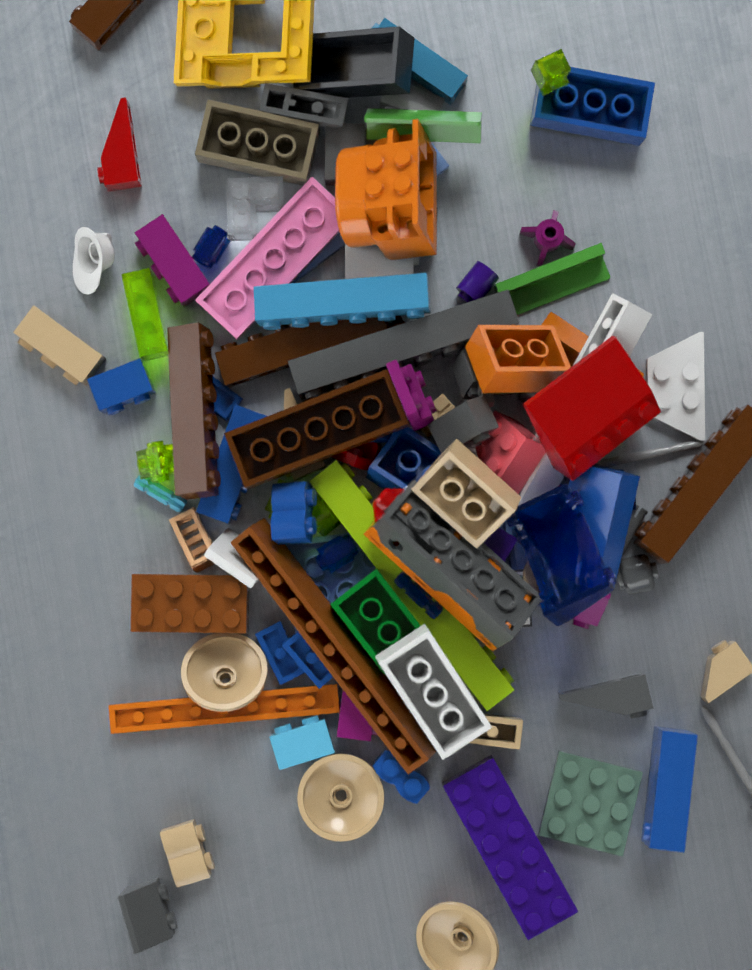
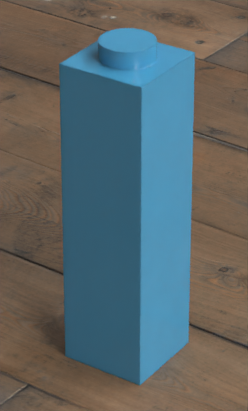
(433, 70)

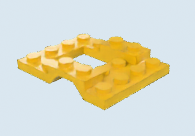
(206, 40)

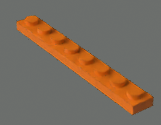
(186, 713)

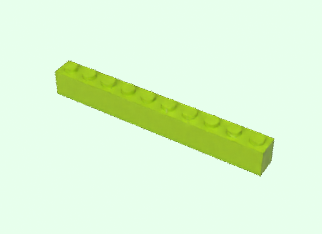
(458, 644)

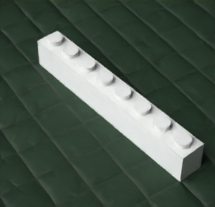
(617, 319)

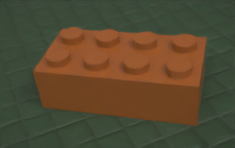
(189, 604)

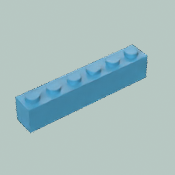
(342, 300)

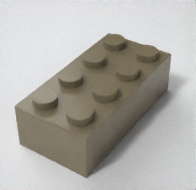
(257, 142)

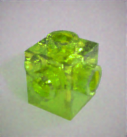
(156, 462)

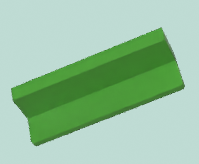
(438, 125)
(556, 279)

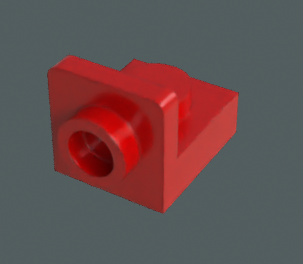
(361, 456)

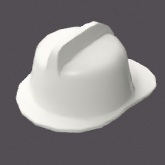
(91, 257)

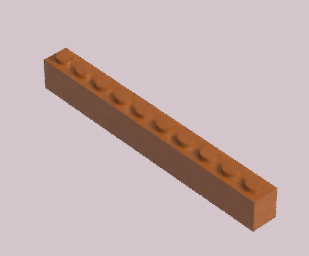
(334, 645)

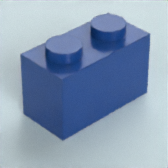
(122, 386)

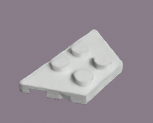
(679, 385)

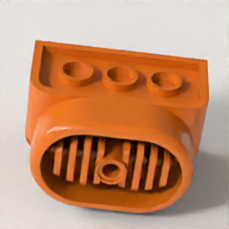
(389, 194)

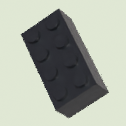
(361, 63)

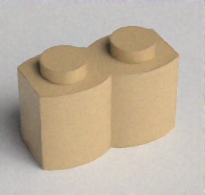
(186, 852)

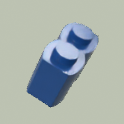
(292, 513)
(410, 786)

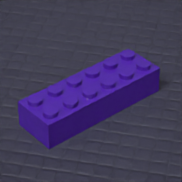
(509, 847)

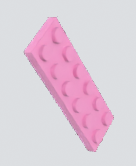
(272, 257)

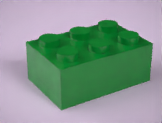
(375, 614)

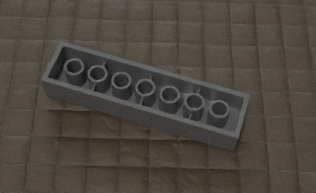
(408, 343)

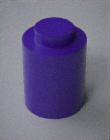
(476, 283)

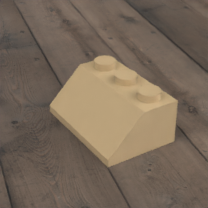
(467, 493)

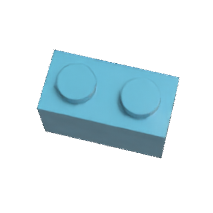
(302, 742)

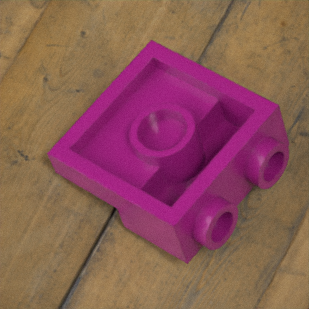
(408, 386)

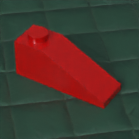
(119, 156)

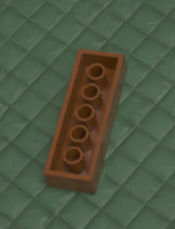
(317, 429)
(699, 489)

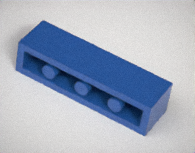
(226, 505)

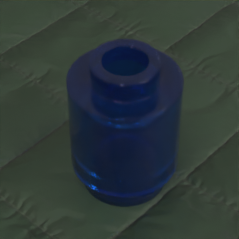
(211, 246)
(336, 553)

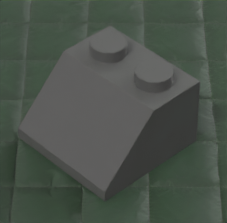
(147, 914)

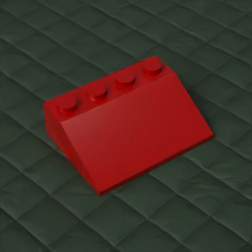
(591, 409)

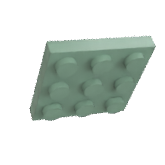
(590, 803)

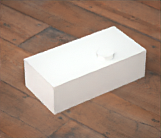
(433, 691)

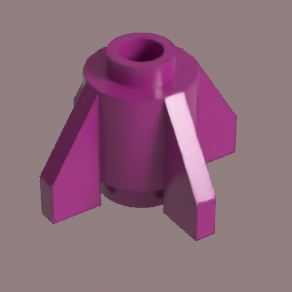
(545, 243)

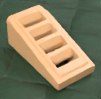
(190, 514)

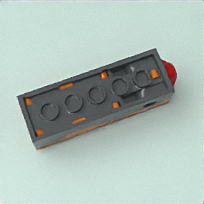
(463, 579)

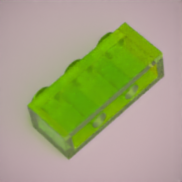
(146, 314)

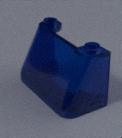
(562, 553)

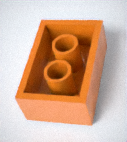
(516, 357)

